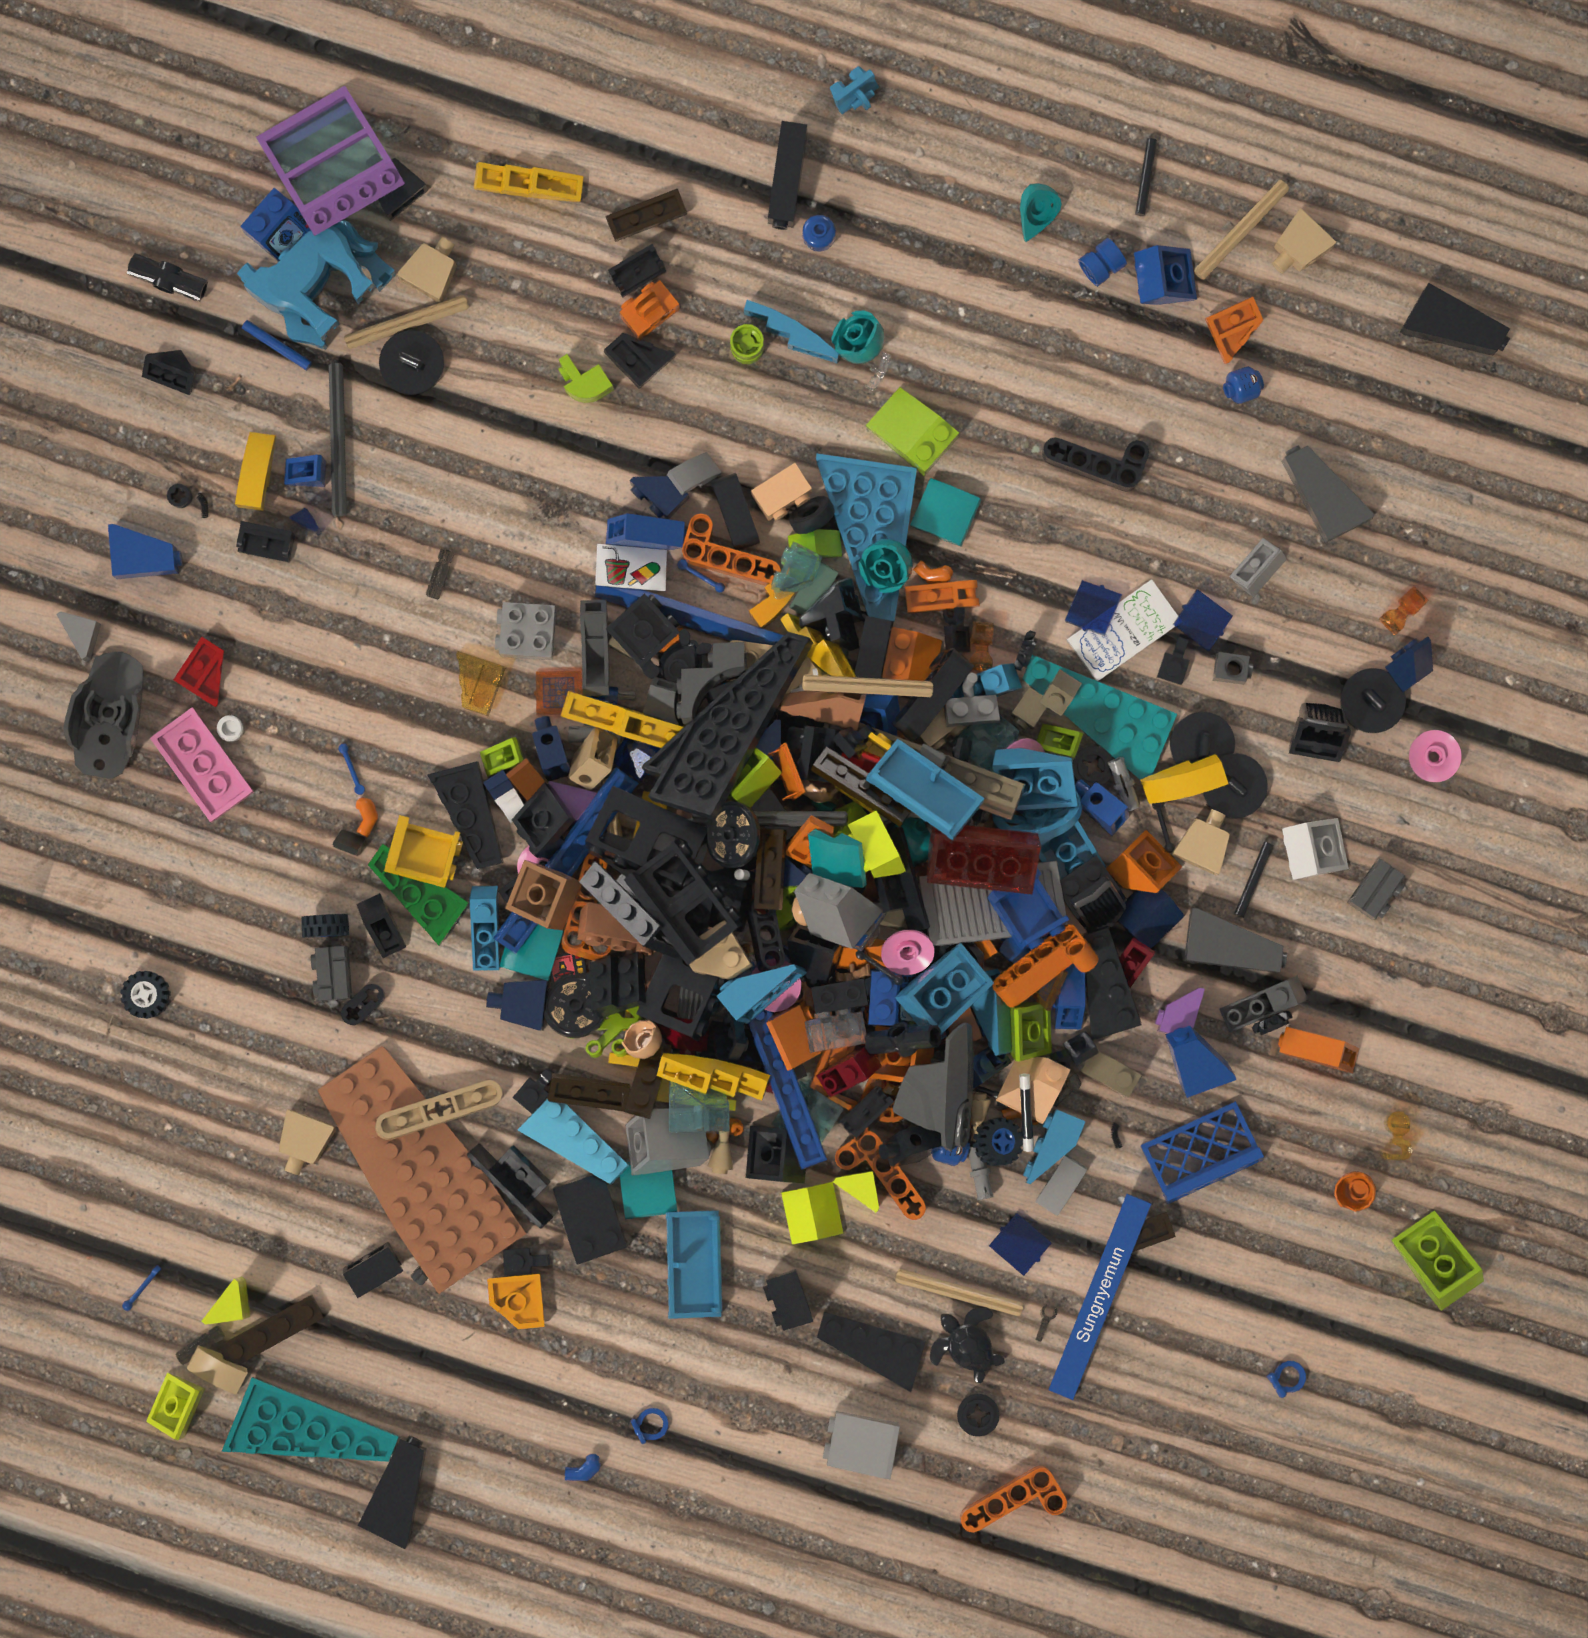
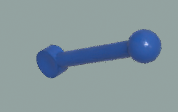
(683, 565)
(359, 789)
(127, 1305)

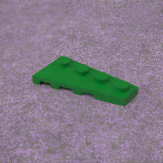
(431, 905)

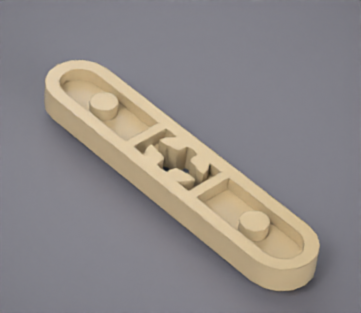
(463, 1103)

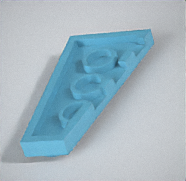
(568, 1135)

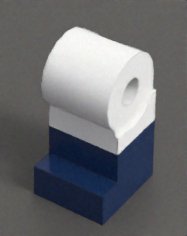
(504, 794)

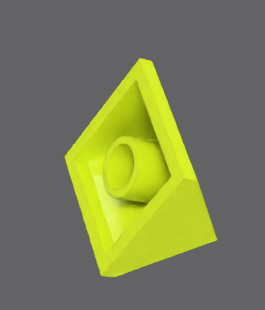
(860, 1187)
(812, 1213)
(231, 1305)
(175, 1406)

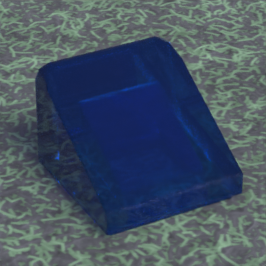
(305, 519)

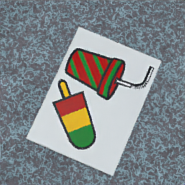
(631, 567)

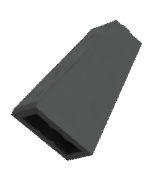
(1325, 496)
(1226, 944)

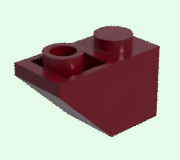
(848, 1071)

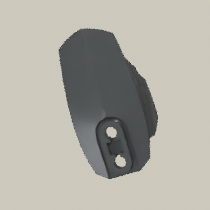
(102, 707)
(942, 1092)

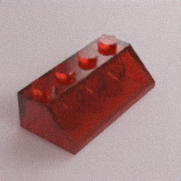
(984, 859)

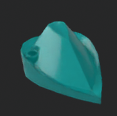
(1037, 209)

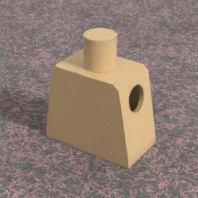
(1301, 243)
(430, 270)
(586, 768)
(1204, 843)
(303, 1140)

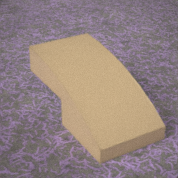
(214, 1369)

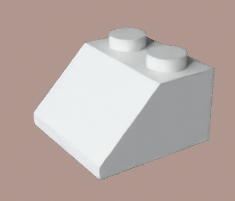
(1315, 848)

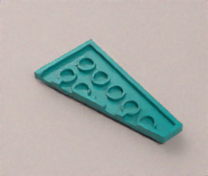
(1111, 717)
(292, 1425)

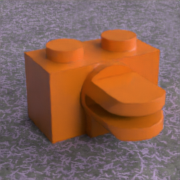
(649, 309)

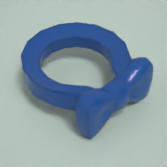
(1282, 1391)
(645, 1436)

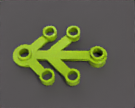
(614, 1027)

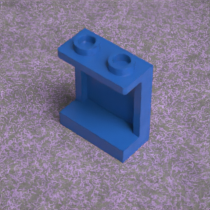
(1028, 915)

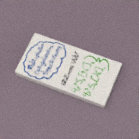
(1135, 625)

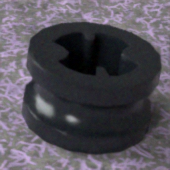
(173, 490)

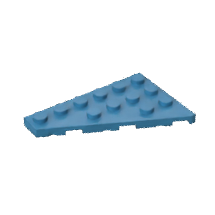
(869, 505)

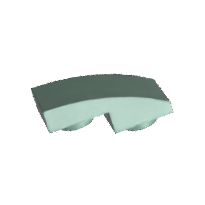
(808, 596)

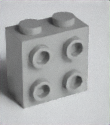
(526, 631)

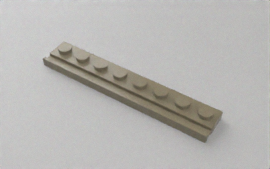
(999, 792)

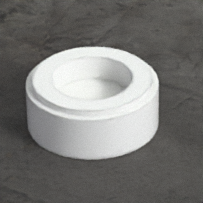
(230, 728)

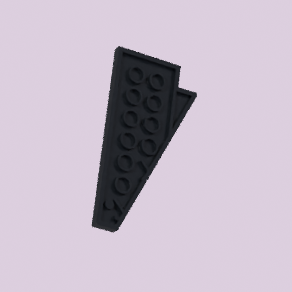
(712, 749)

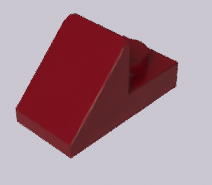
(1134, 959)

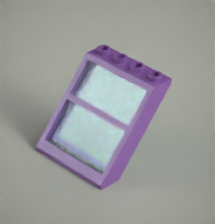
(330, 160)

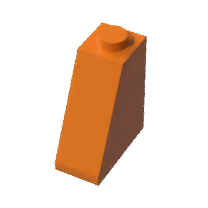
(1318, 1049)

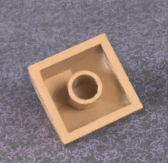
(1045, 1082)

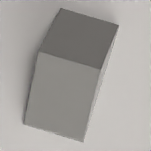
(82, 633)

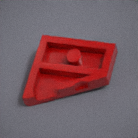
(202, 671)

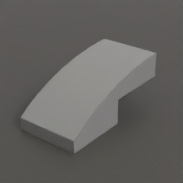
(694, 472)
(1061, 1185)

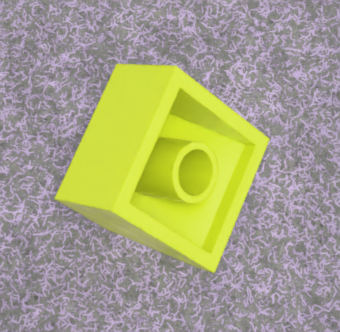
(878, 849)

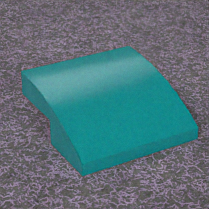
(945, 512)
(837, 858)
(536, 954)
(647, 1193)

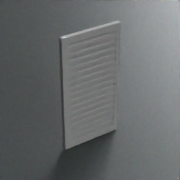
(967, 915)

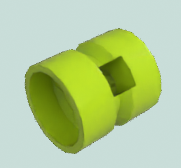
(747, 344)

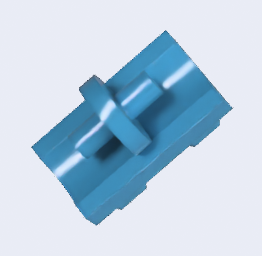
(857, 92)

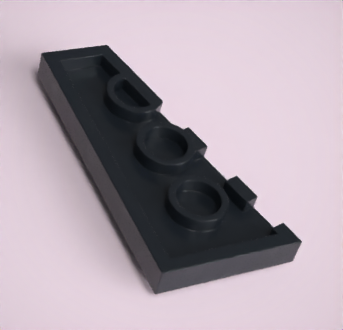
(469, 809)
(1109, 994)
(879, 1349)

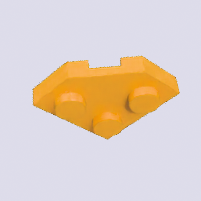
(518, 1299)

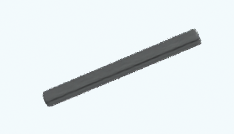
(337, 440)
(790, 818)

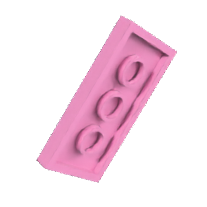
(201, 765)

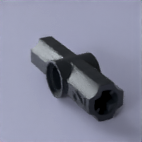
(167, 277)
(903, 1039)

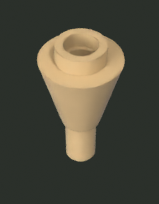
(979, 1110)
(721, 1156)

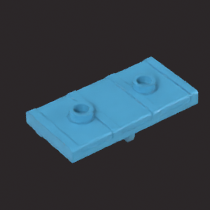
(925, 789)
(694, 1264)

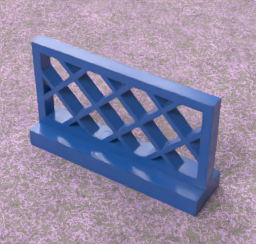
(1212, 1173)

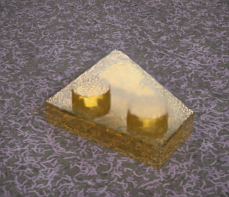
(479, 682)

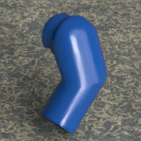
(586, 1471)

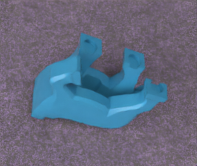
(303, 273)

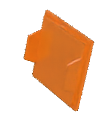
(789, 775)

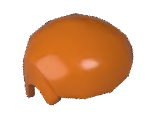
(1355, 1191)

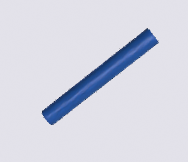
(276, 345)

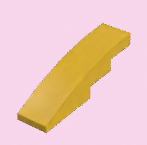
(528, 182)
(823, 652)
(707, 1073)

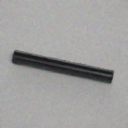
(1146, 177)
(1253, 879)

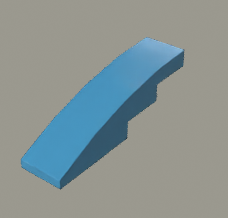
(800, 337)

